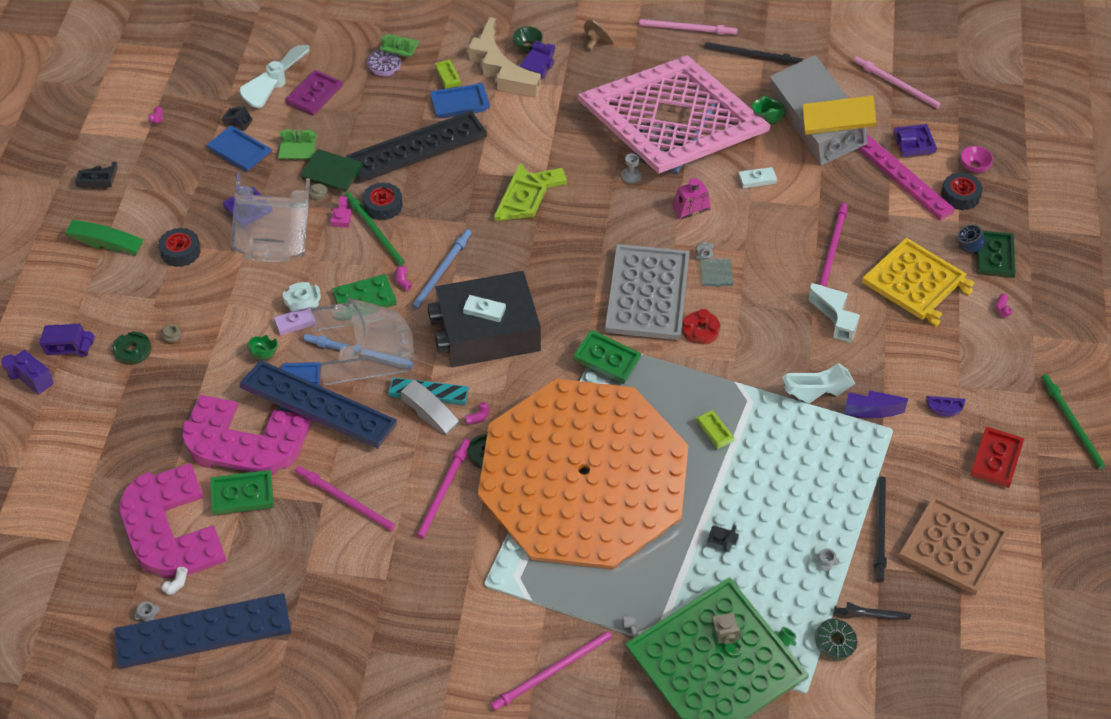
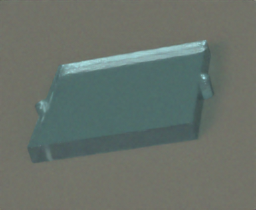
(716, 272)

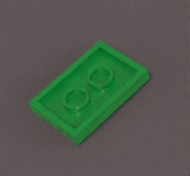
(371, 290)
(607, 356)
(241, 492)

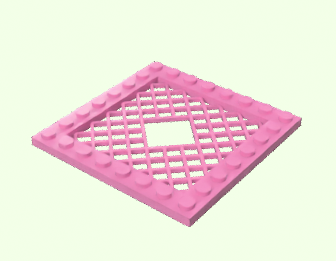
(748, 122)

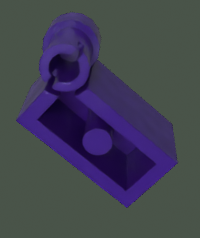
(539, 58)
(66, 339)
(28, 370)

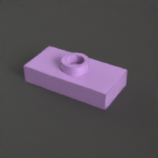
(293, 321)

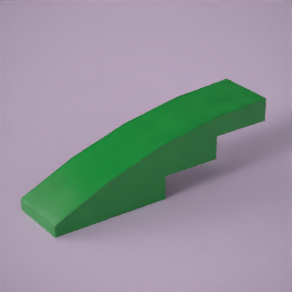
(100, 235)

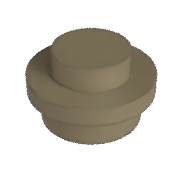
(318, 191)
(171, 333)

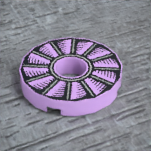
(376, 58)

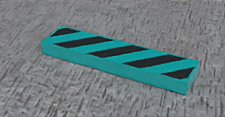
(444, 392)

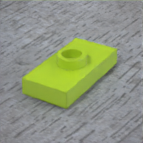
(447, 74)
(552, 177)
(715, 429)

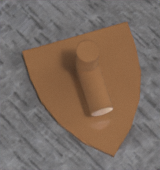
(596, 32)

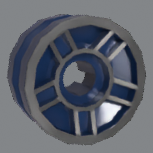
(971, 238)

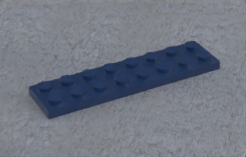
(318, 404)
(201, 630)

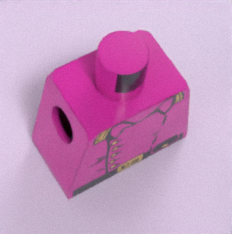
(691, 199)

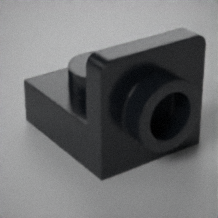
(238, 115)
(722, 538)

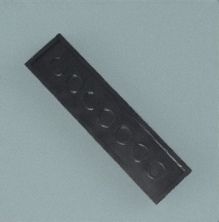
(418, 145)

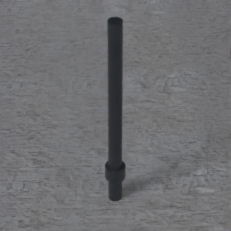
(786, 58)
(880, 560)

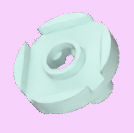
(301, 296)

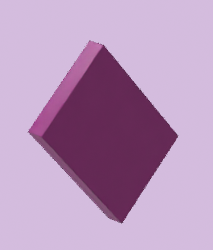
(314, 92)

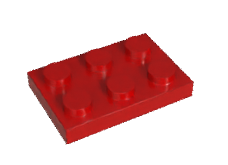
(997, 457)

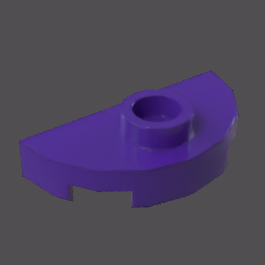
(945, 406)

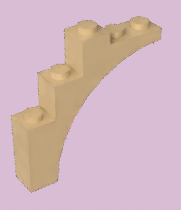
(494, 64)

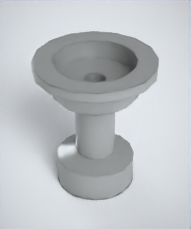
(631, 173)

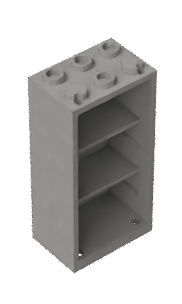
(812, 83)

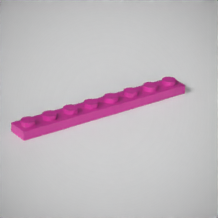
(906, 179)

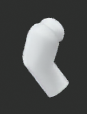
(172, 587)

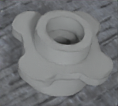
(704, 246)
(826, 554)
(146, 607)

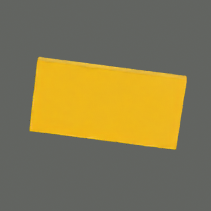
(839, 115)

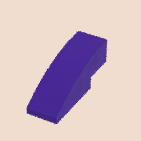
(874, 405)

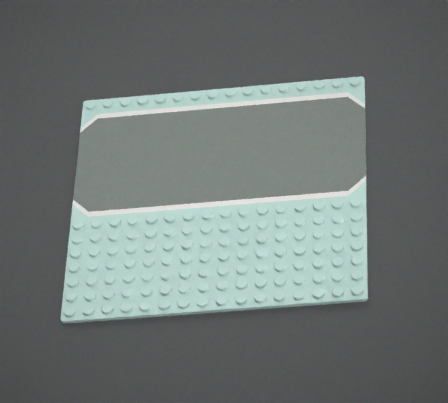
(788, 482)

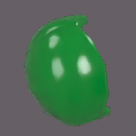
(262, 347)

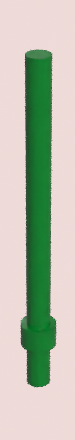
(357, 207)
(1054, 391)

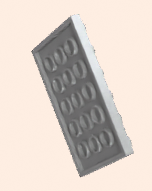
(647, 292)

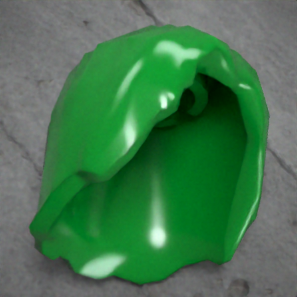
(769, 109)

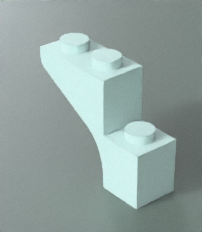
(832, 304)
(812, 385)

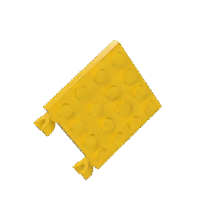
(916, 280)

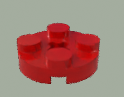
(705, 319)

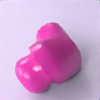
(157, 117)
(400, 274)
(1001, 306)
(480, 415)

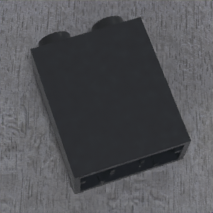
(477, 339)

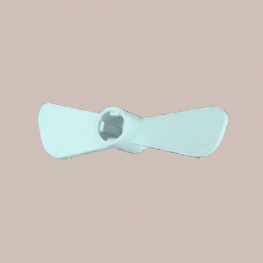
(259, 89)

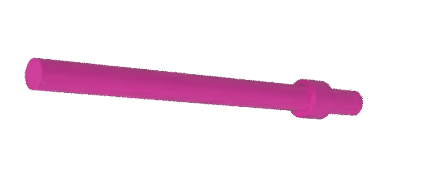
(458, 458)
(314, 479)

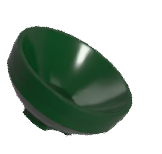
(526, 35)

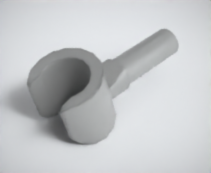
(630, 622)

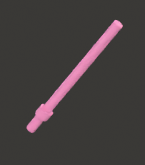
(720, 29)
(870, 67)

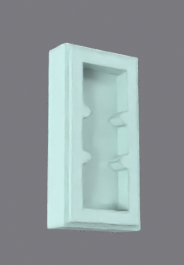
(757, 177)
(484, 308)

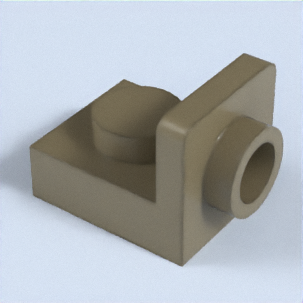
(726, 628)

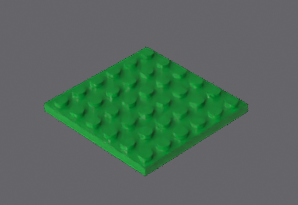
(712, 677)

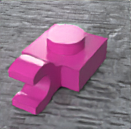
(342, 215)

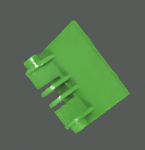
(398, 45)
(297, 145)

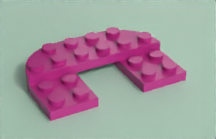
(213, 443)
(149, 530)

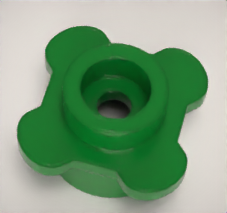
(787, 636)

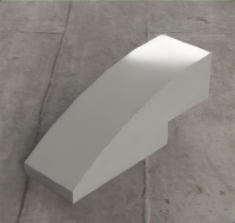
(429, 407)

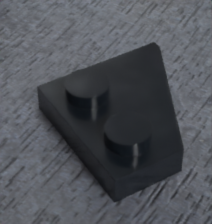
(96, 176)

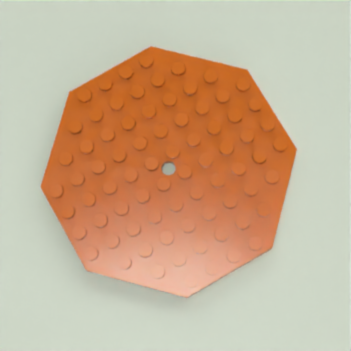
(575, 518)

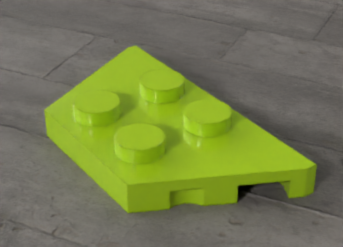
(521, 197)

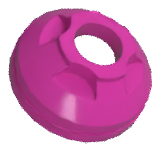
(976, 155)

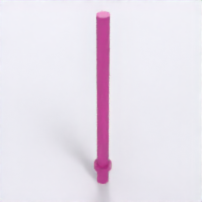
(841, 215)
(505, 698)

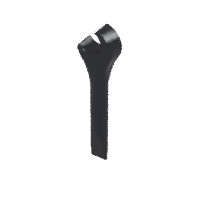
(856, 611)

